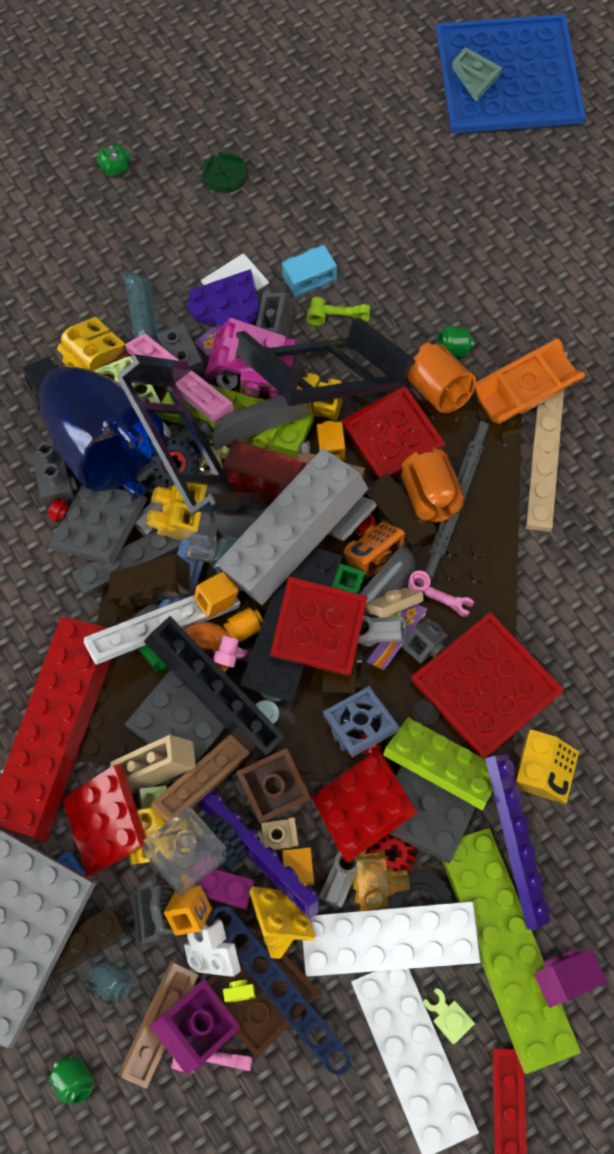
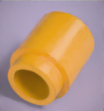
(244, 624)

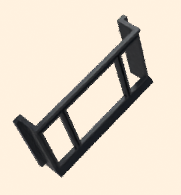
(361, 337)
(166, 373)

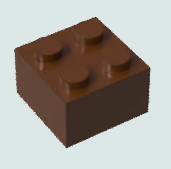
(274, 784)

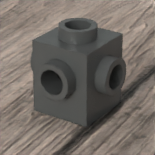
(425, 640)

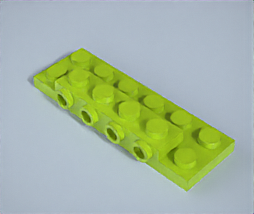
(283, 438)

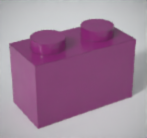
(227, 890)
(570, 977)

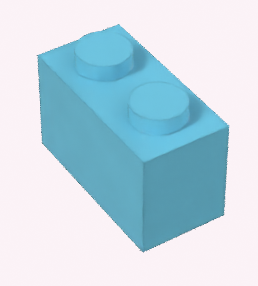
(309, 270)

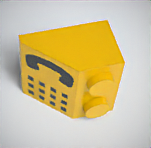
(546, 766)

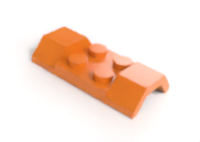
(526, 382)

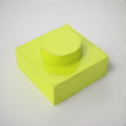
(239, 991)

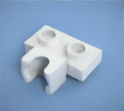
(209, 954)

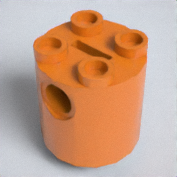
(441, 378)

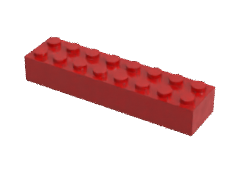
(51, 732)

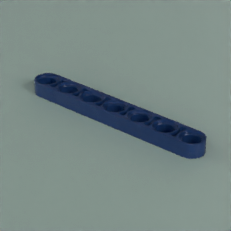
(292, 996)

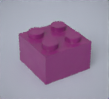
(195, 1027)

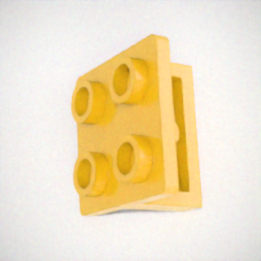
(279, 920)

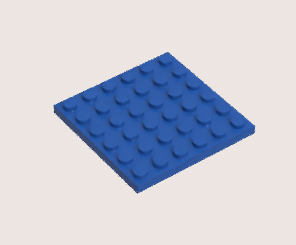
(536, 77)

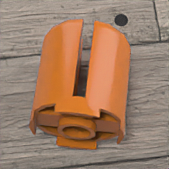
(432, 485)

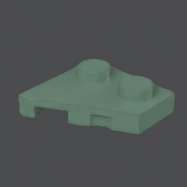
(475, 72)

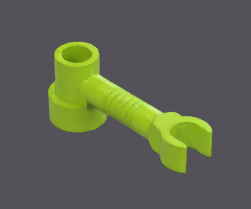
(318, 310)

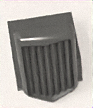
(148, 910)

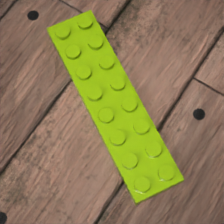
(509, 954)

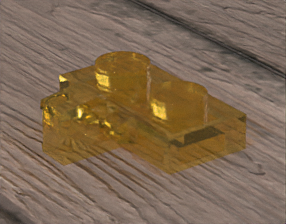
(377, 881)

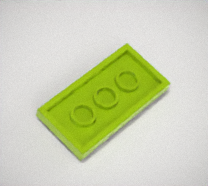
(441, 762)

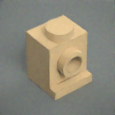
(289, 835)

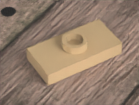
(394, 601)

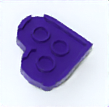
(225, 299)

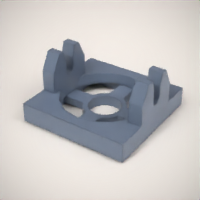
(378, 710)

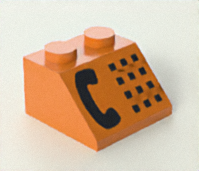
(373, 549)

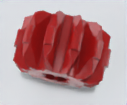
(400, 862)

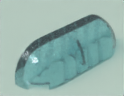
(141, 306)

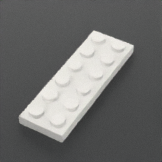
(392, 939)
(414, 1059)

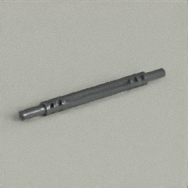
(464, 477)

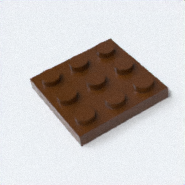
(259, 1017)

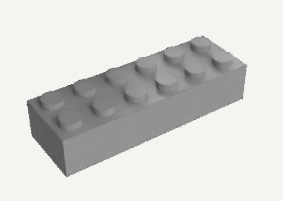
(292, 526)

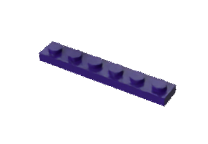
(520, 850)
(265, 858)

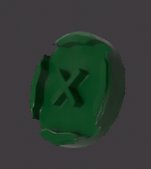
(224, 172)

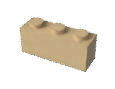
(157, 762)

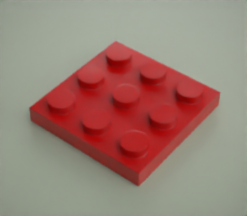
(392, 432)
(318, 626)
(363, 805)
(104, 821)

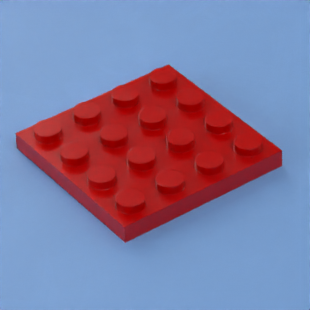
(486, 685)

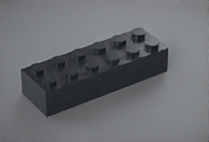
(273, 677)

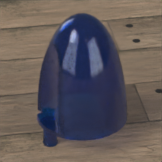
(96, 428)

